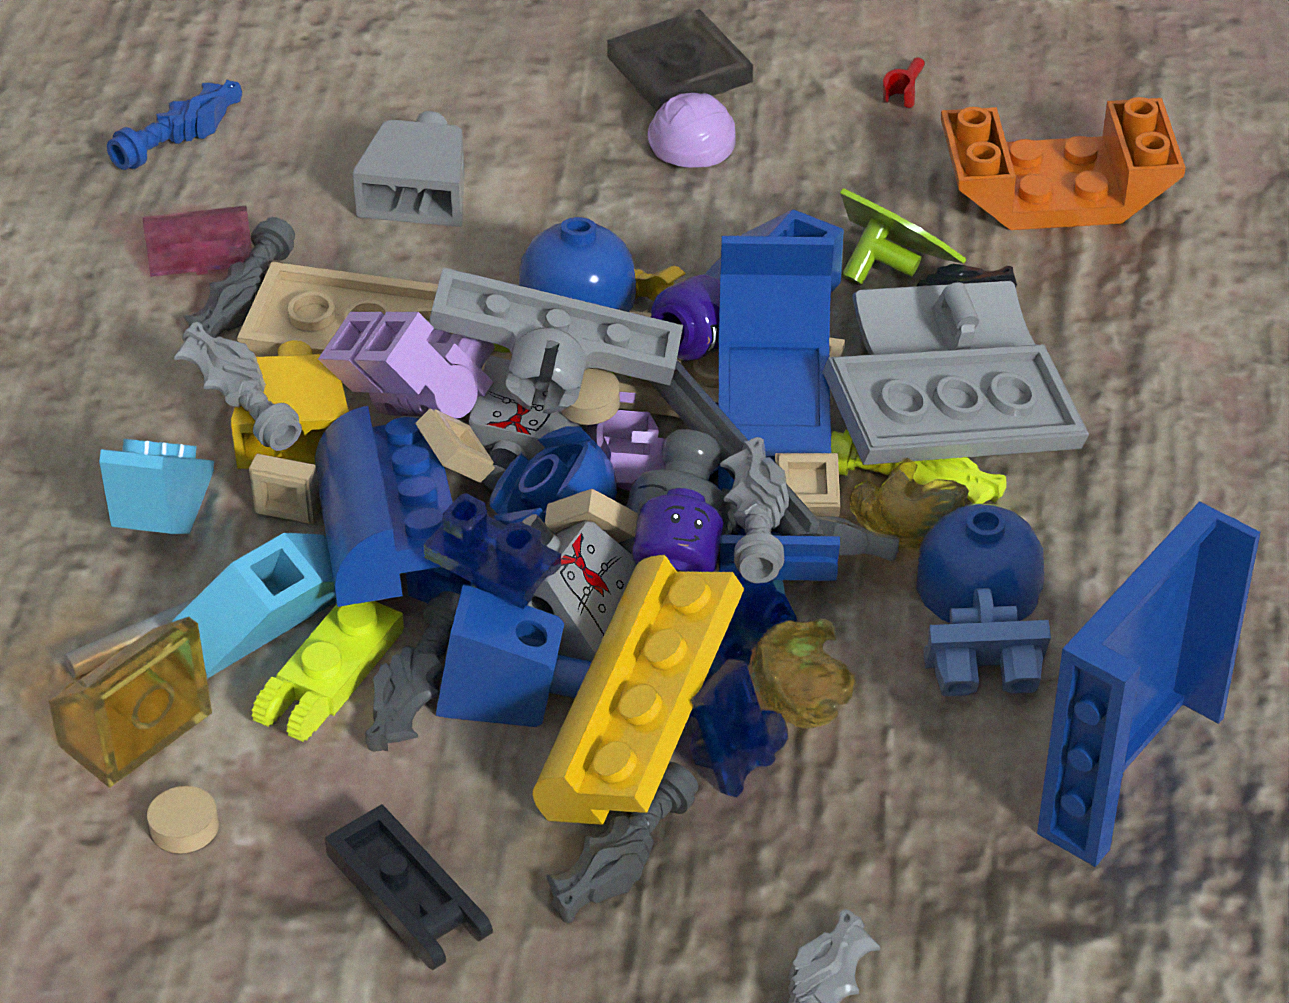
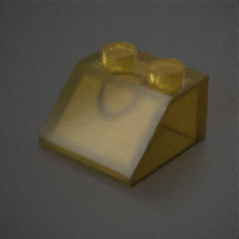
(134, 702)

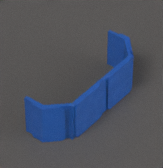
(772, 368)

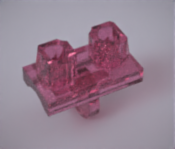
(197, 240)

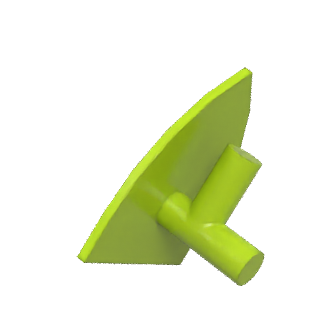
(873, 245)

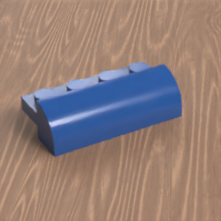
(378, 503)

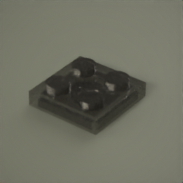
(679, 58)

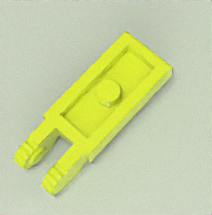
(328, 666)

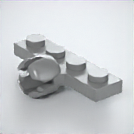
(553, 336)

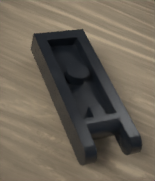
(404, 883)

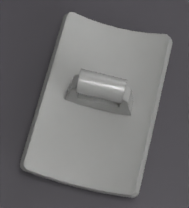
(940, 317)

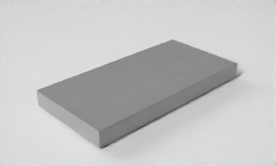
(954, 403)

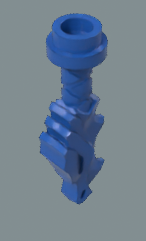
(183, 121)

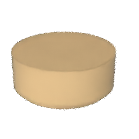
(597, 398)
(183, 819)

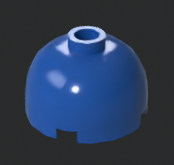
(581, 264)
(564, 468)
(980, 550)

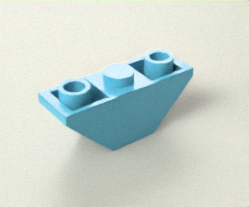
(154, 485)
(262, 597)

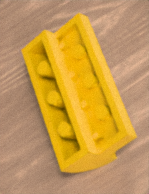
(637, 693)

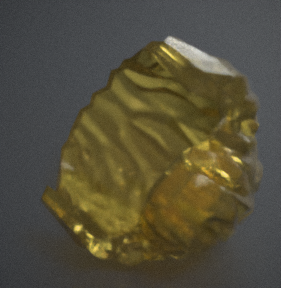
(905, 506)
(799, 676)

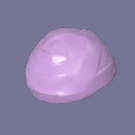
(692, 131)

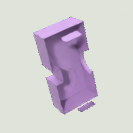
(629, 443)

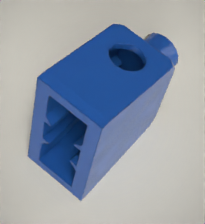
(504, 662)

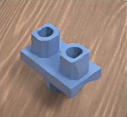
(986, 638)

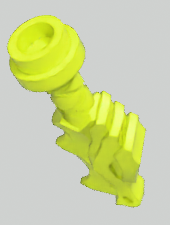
(980, 484)

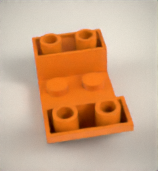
(1066, 178)

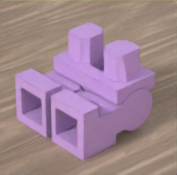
(408, 364)

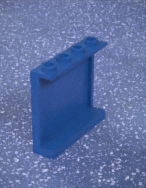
(1143, 655)

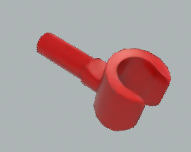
(903, 82)

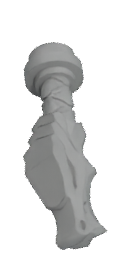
(236, 373)
(760, 502)
(828, 964)

